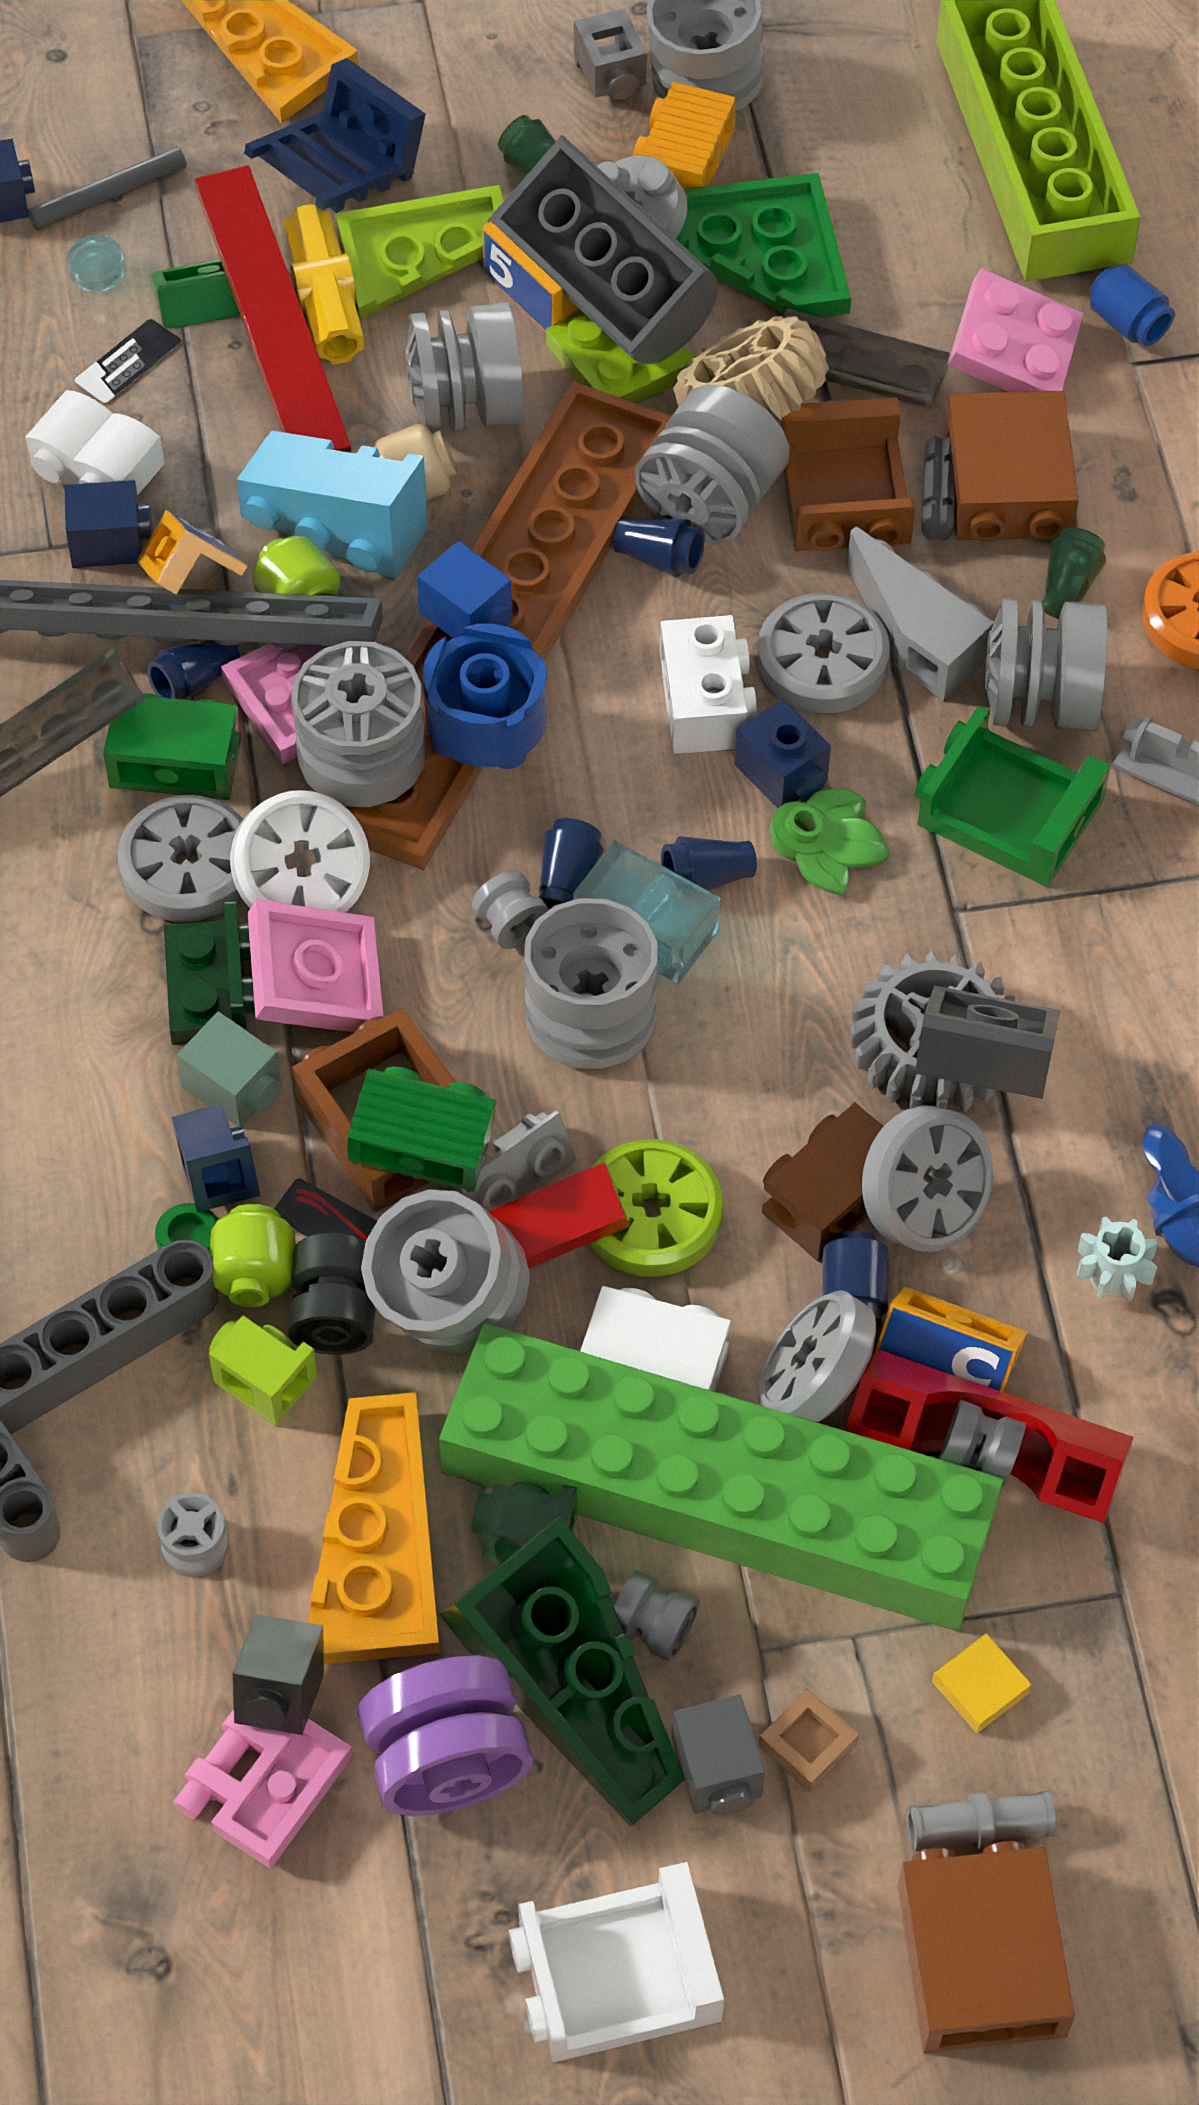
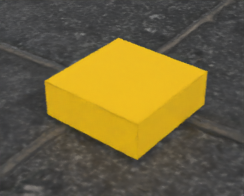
(981, 1683)

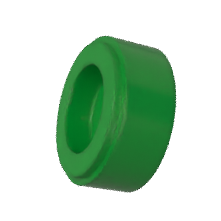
(185, 1223)

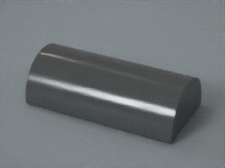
(608, 255)

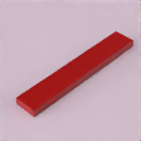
(269, 307)

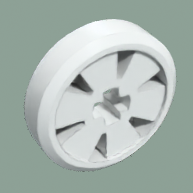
(321, 827)

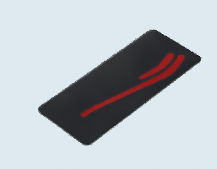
(317, 1212)

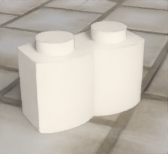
(90, 444)

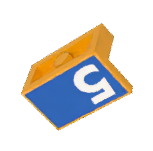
(524, 280)
(176, 548)
(951, 1339)

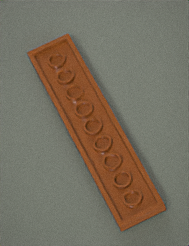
(550, 543)

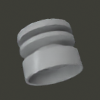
(707, 46)
(466, 368)
(713, 462)
(1048, 664)
(359, 723)
(590, 983)

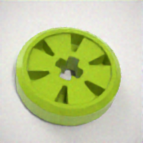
(687, 1201)

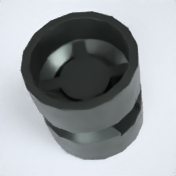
(331, 1296)

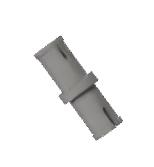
(980, 1821)

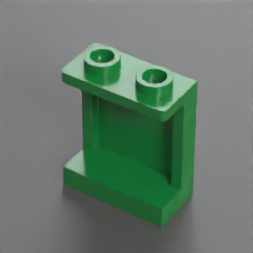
(1008, 800)

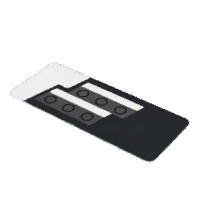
(127, 360)

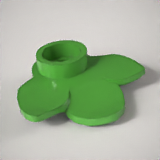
(832, 837)

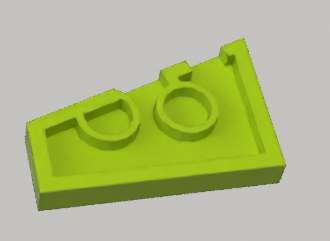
(413, 243)

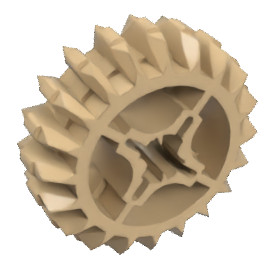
(769, 361)

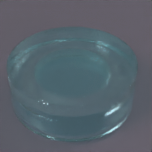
(96, 263)

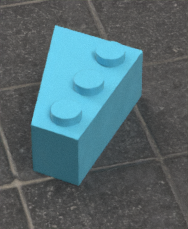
(342, 501)

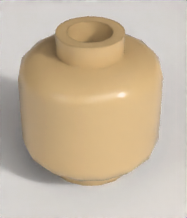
(436, 452)

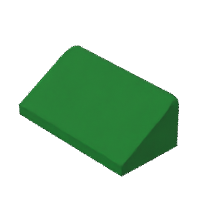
(193, 294)

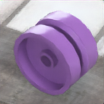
(444, 1735)

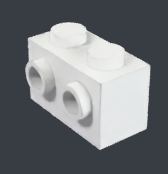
(704, 683)

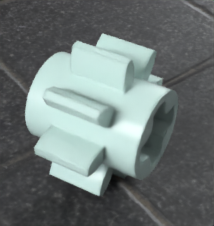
(1119, 1241)

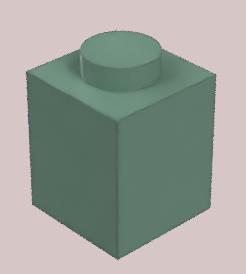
(230, 1069)

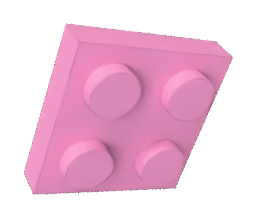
(1014, 336)
(313, 966)

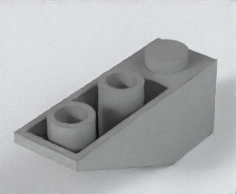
(928, 628)

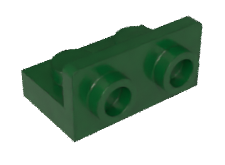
(207, 973)

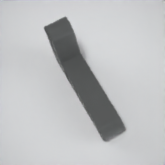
(108, 1348)

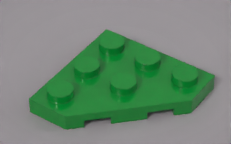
(770, 242)

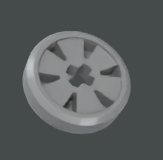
(818, 684)
(149, 860)
(895, 1182)
(819, 1357)

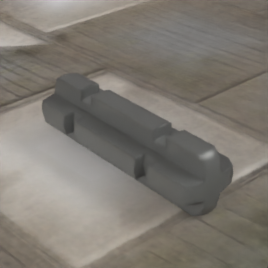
(938, 490)

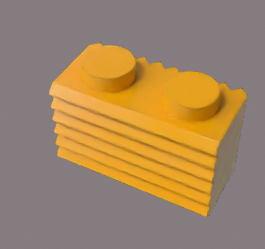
(690, 133)

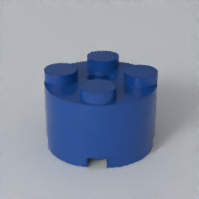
(485, 696)

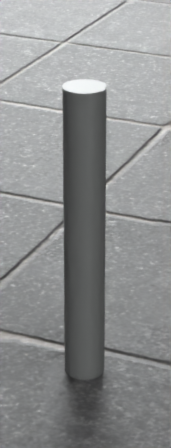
(107, 188)

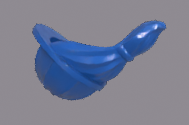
(1175, 1193)

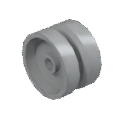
(444, 1270)

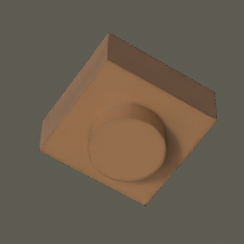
(808, 1740)

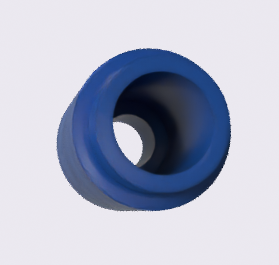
(1131, 305)

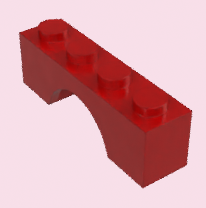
(1060, 1455)

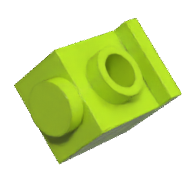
(261, 1367)

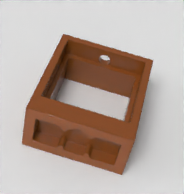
(333, 1065)

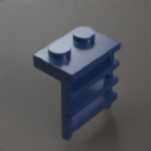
(351, 145)

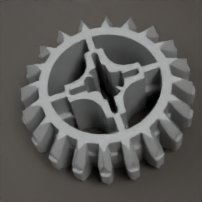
(900, 1003)

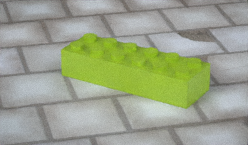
(1038, 136)

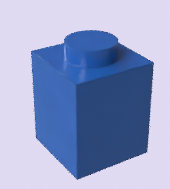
(463, 591)

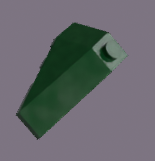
(571, 1666)

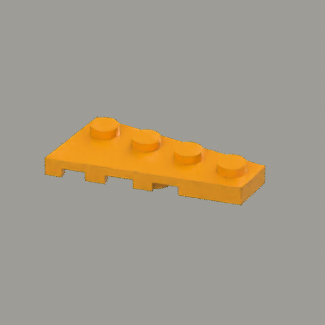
(274, 48)
(376, 1550)

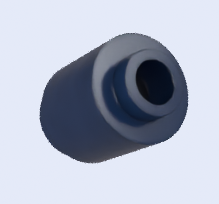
(859, 1267)

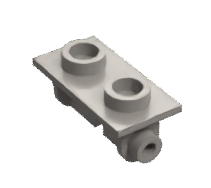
(1160, 758)
(522, 1161)

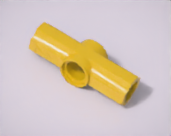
(323, 284)

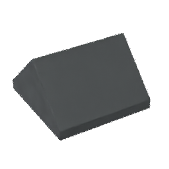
(987, 1041)

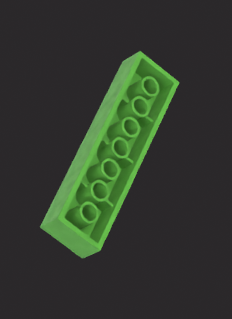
(723, 1476)

